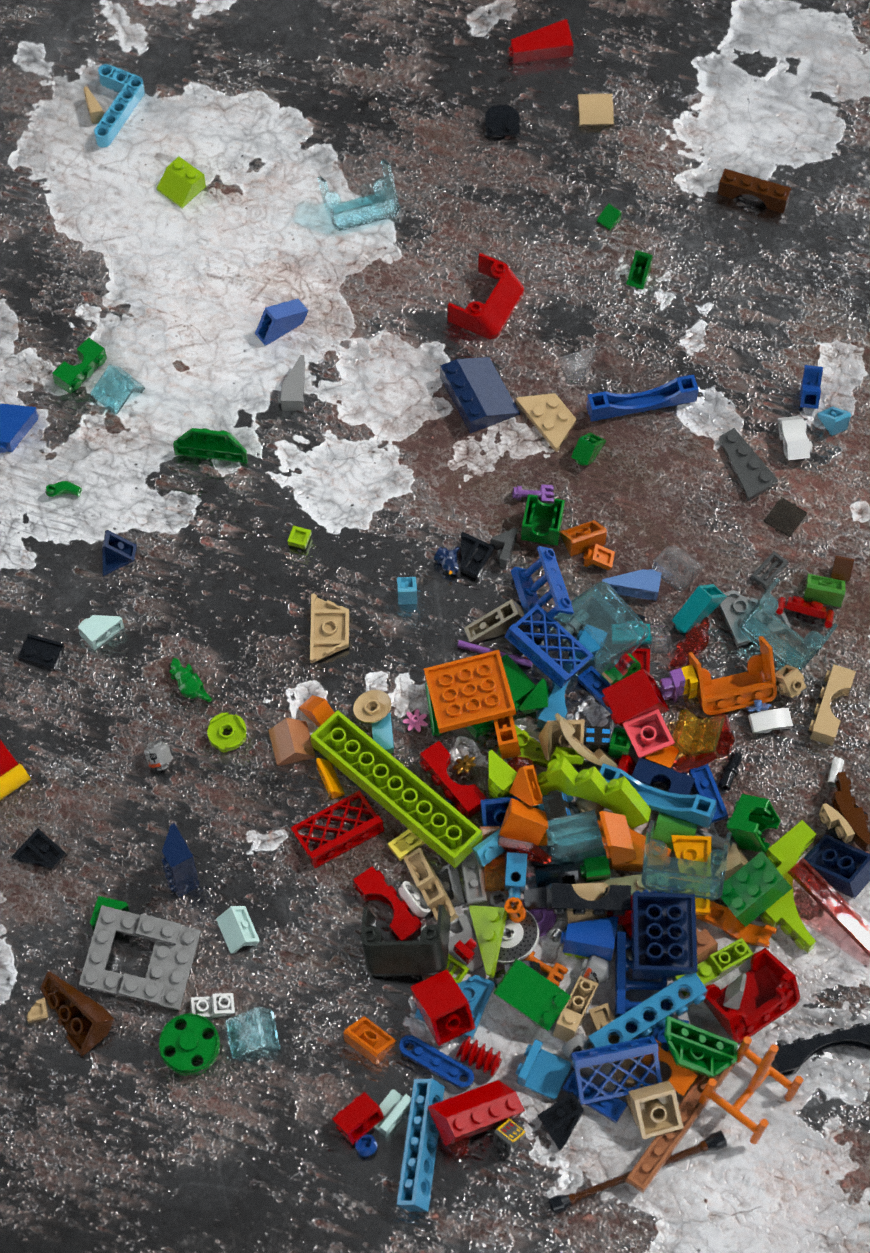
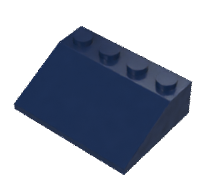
(477, 392)
(663, 935)

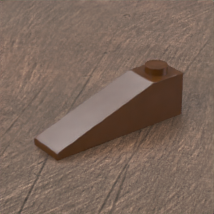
(81, 1016)

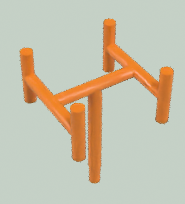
(762, 1072)

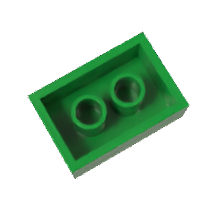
(754, 889)

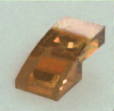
(495, 874)

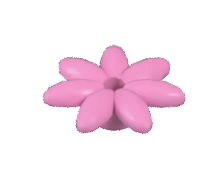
(415, 720)

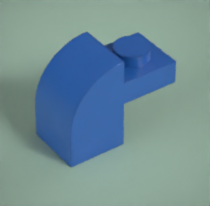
(810, 386)

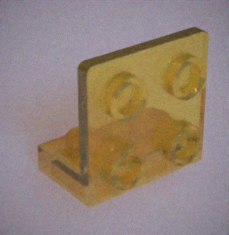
(696, 734)

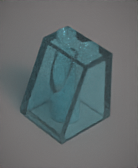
(575, 838)

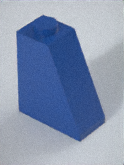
(280, 320)
(15, 424)
(591, 938)

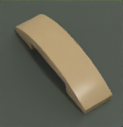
(568, 730)

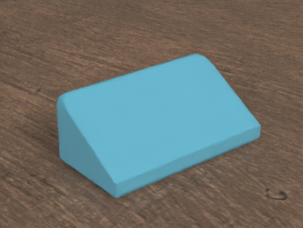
(383, 733)

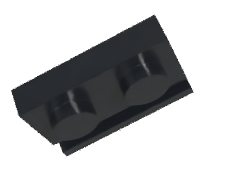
(41, 652)

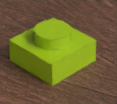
(299, 537)

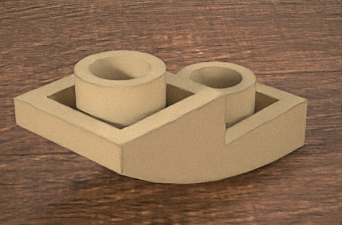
(832, 819)

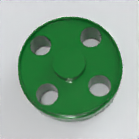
(189, 1044)

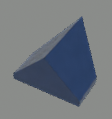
(116, 552)

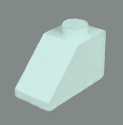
(99, 629)

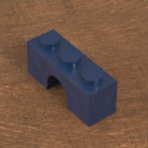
(649, 773)

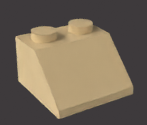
(656, 1109)

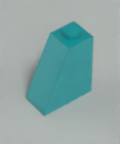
(698, 606)

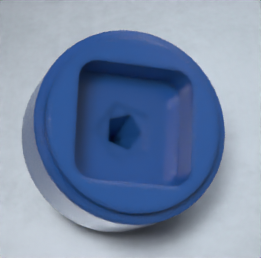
(366, 1145)

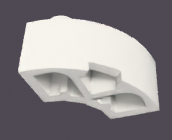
(794, 437)

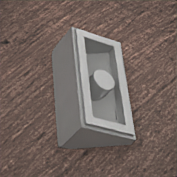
(735, 992)

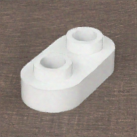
(414, 899)

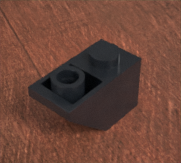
(557, 874)

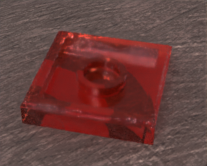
(533, 852)

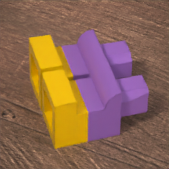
(679, 683)

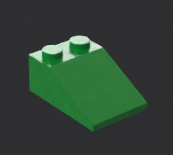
(532, 995)

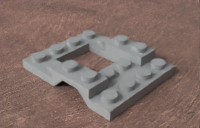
(168, 965)

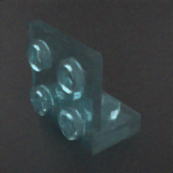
(115, 388)
(252, 1032)

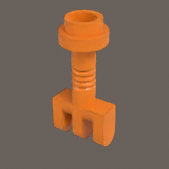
(552, 972)

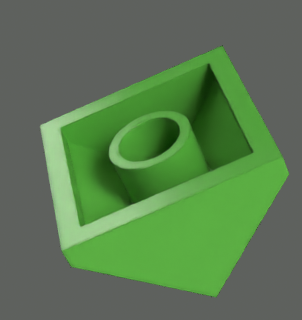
(824, 590)
(670, 825)

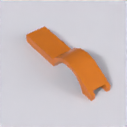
(724, 919)

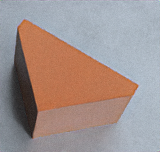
(317, 710)
(527, 786)

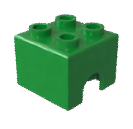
(542, 521)
(749, 820)

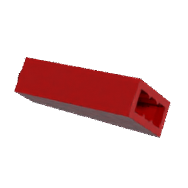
(543, 44)

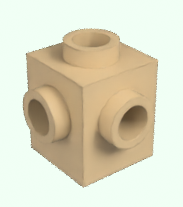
(789, 681)

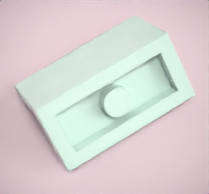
(237, 928)
(393, 1109)

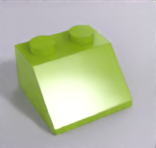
(181, 182)
(499, 777)

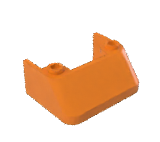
(739, 689)

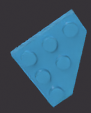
(477, 992)

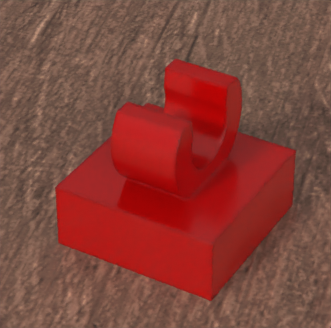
(626, 764)
(465, 951)

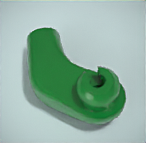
(63, 487)

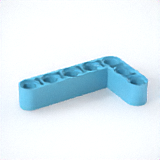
(130, 93)

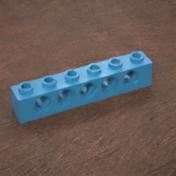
(688, 983)
(419, 1147)

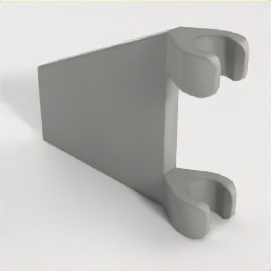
(464, 936)

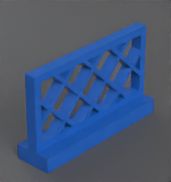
(535, 652)
(610, 1054)

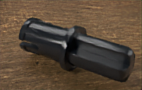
(730, 771)

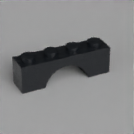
(564, 898)

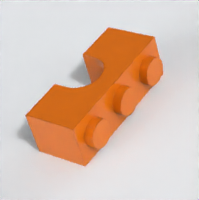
(680, 1077)

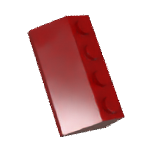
(475, 1111)

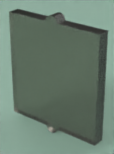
(785, 517)

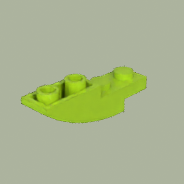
(721, 963)

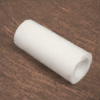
(836, 766)

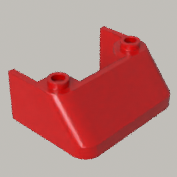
(492, 316)

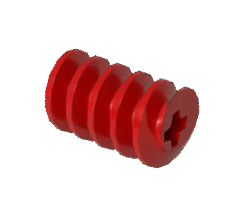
(480, 1056)

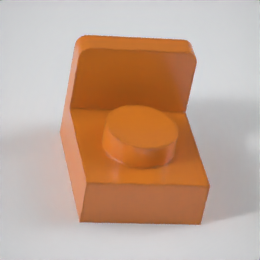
(599, 556)

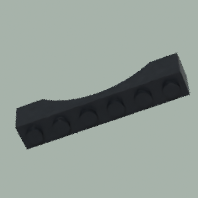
(794, 1055)

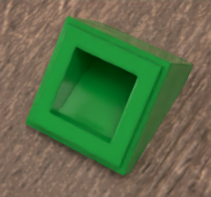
(609, 217)

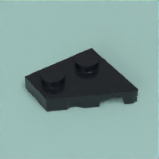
(474, 555)
(40, 851)
(562, 1119)

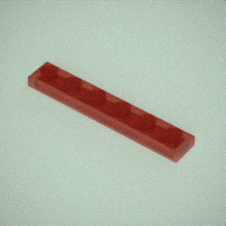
(832, 903)

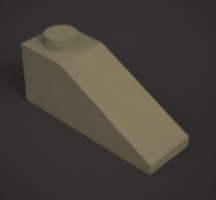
(495, 622)

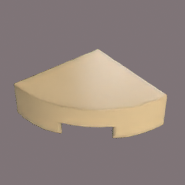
(38, 1011)

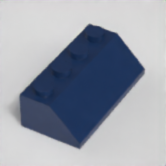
(178, 863)

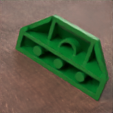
(210, 445)
(698, 1048)

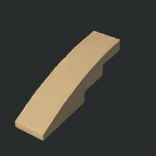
(429, 883)

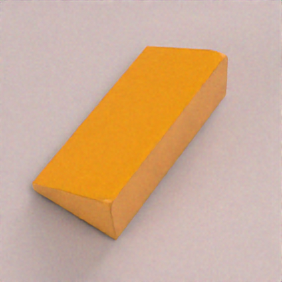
(329, 778)

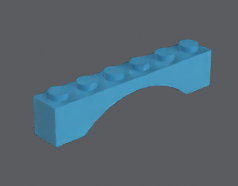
(557, 697)
(690, 808)

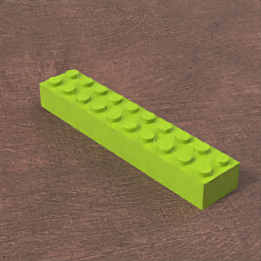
(396, 788)

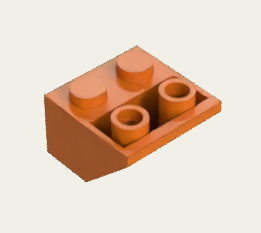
(616, 837)

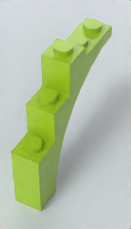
(590, 785)
(783, 912)

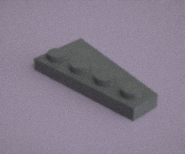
(751, 471)

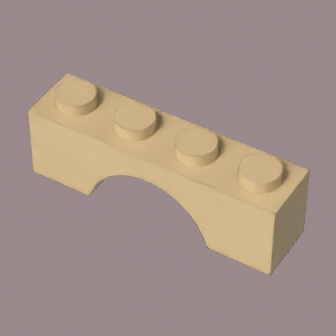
(838, 685)

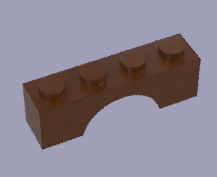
(772, 194)

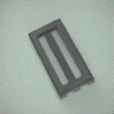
(760, 580)

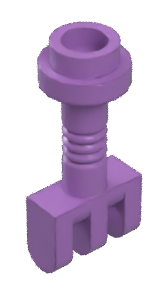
(545, 493)

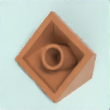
(291, 741)

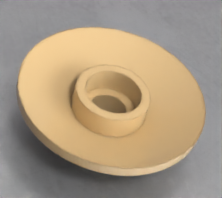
(372, 706)

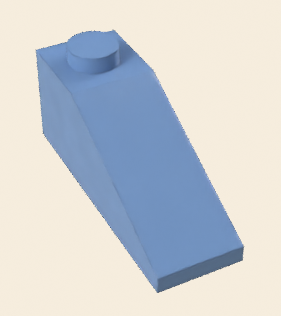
(637, 584)

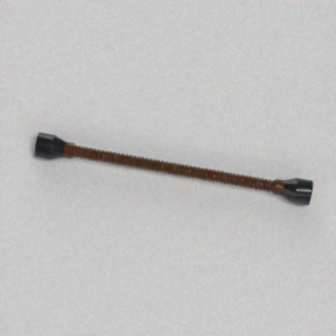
(562, 1202)

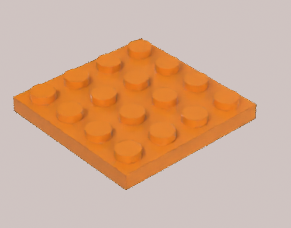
(469, 691)

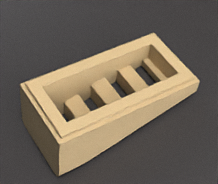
(94, 108)

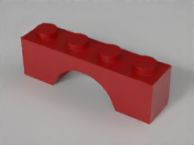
(465, 797)
(373, 887)

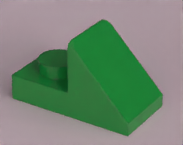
(619, 743)

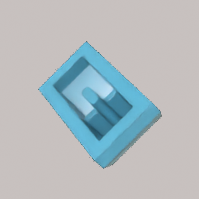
(835, 420)
(407, 590)

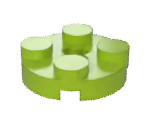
(230, 722)

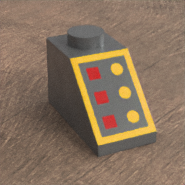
(509, 1136)

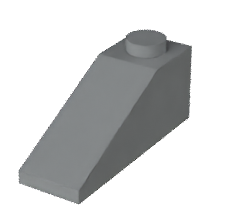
(292, 389)

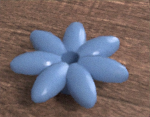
(758, 706)

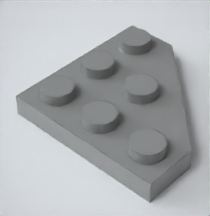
(735, 609)

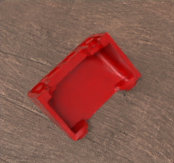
(767, 995)

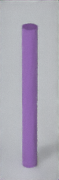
(480, 649)

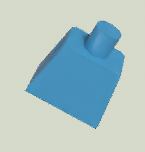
(515, 868)

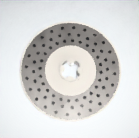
(522, 940)

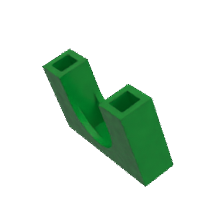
(519, 686)

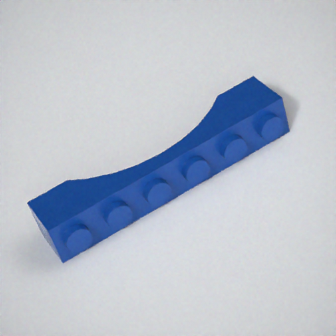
(610, 405)

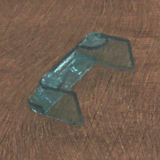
(363, 210)
(787, 645)
(684, 875)

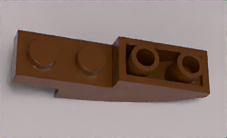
(846, 806)

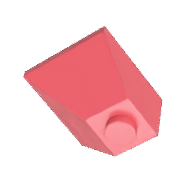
(648, 733)

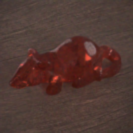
(696, 642)

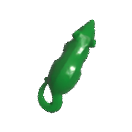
(188, 682)

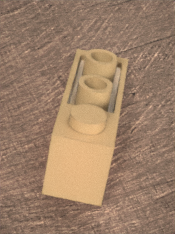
(575, 1009)

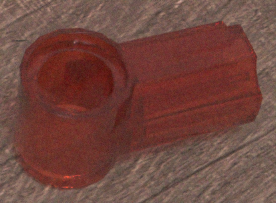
(725, 736)

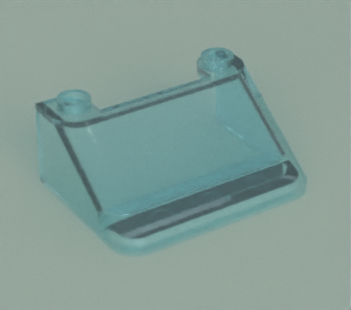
(608, 622)

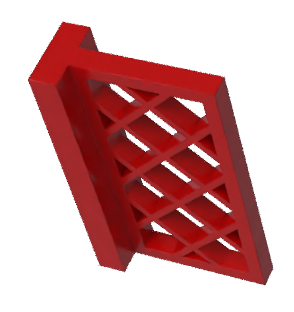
(348, 839)

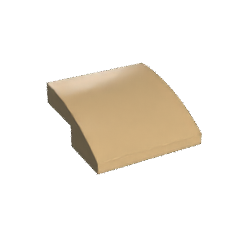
(595, 110)
(589, 892)

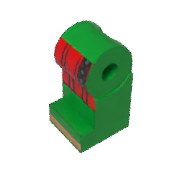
(625, 667)

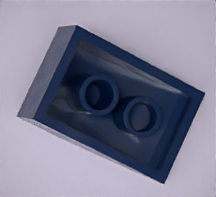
(840, 865)

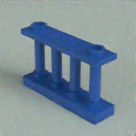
(528, 590)
(622, 984)

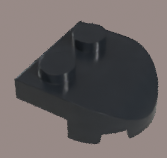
(502, 121)

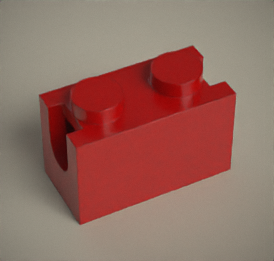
(358, 1118)

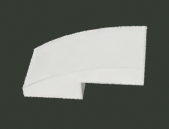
(770, 720)
(214, 1006)

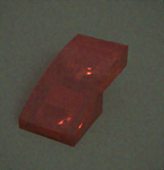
(688, 761)

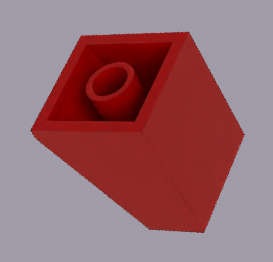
(634, 697)
(443, 1007)

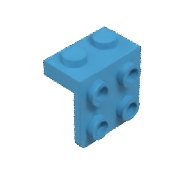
(542, 1071)

